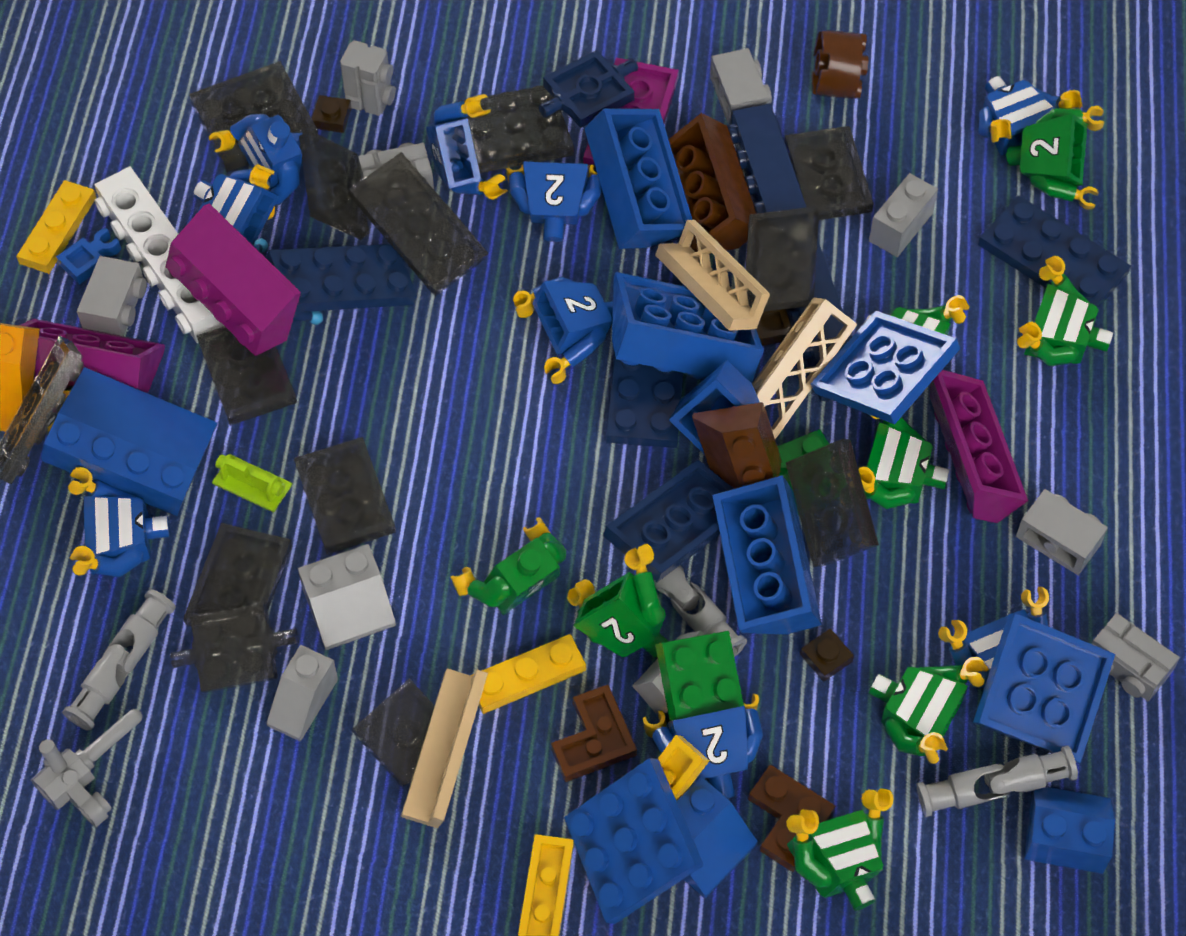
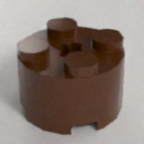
(839, 64)

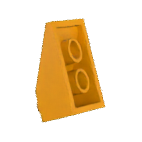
(17, 368)

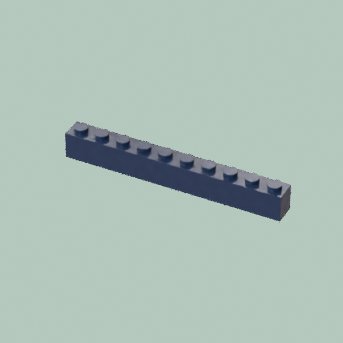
(776, 188)

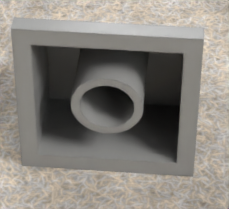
(346, 596)

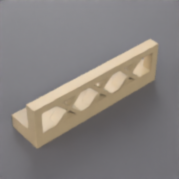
(711, 285)
(791, 352)
(443, 747)

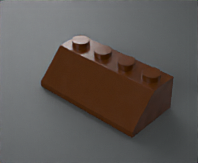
(713, 181)

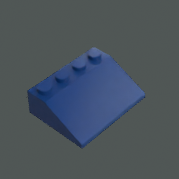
(674, 331)
(129, 440)

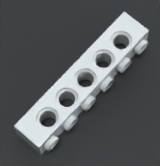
(149, 237)

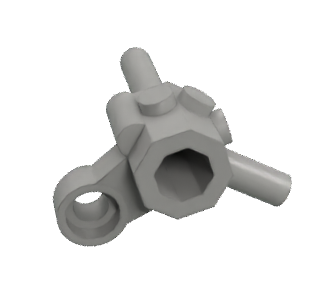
(69, 772)

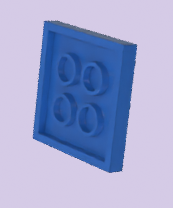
(885, 366)
(1044, 687)
(633, 841)

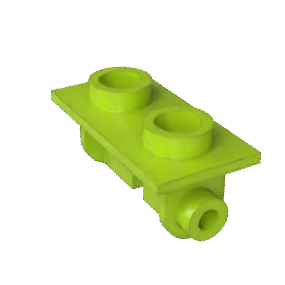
(250, 482)

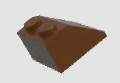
(739, 444)

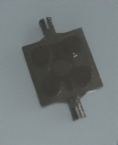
(234, 647)

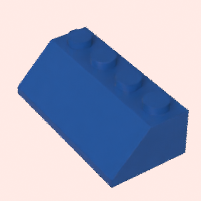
(638, 176)
(766, 558)

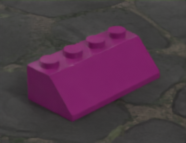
(233, 281)
(111, 355)
(976, 446)

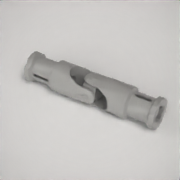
(686, 597)
(117, 663)
(1018, 775)

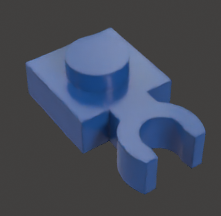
(82, 256)

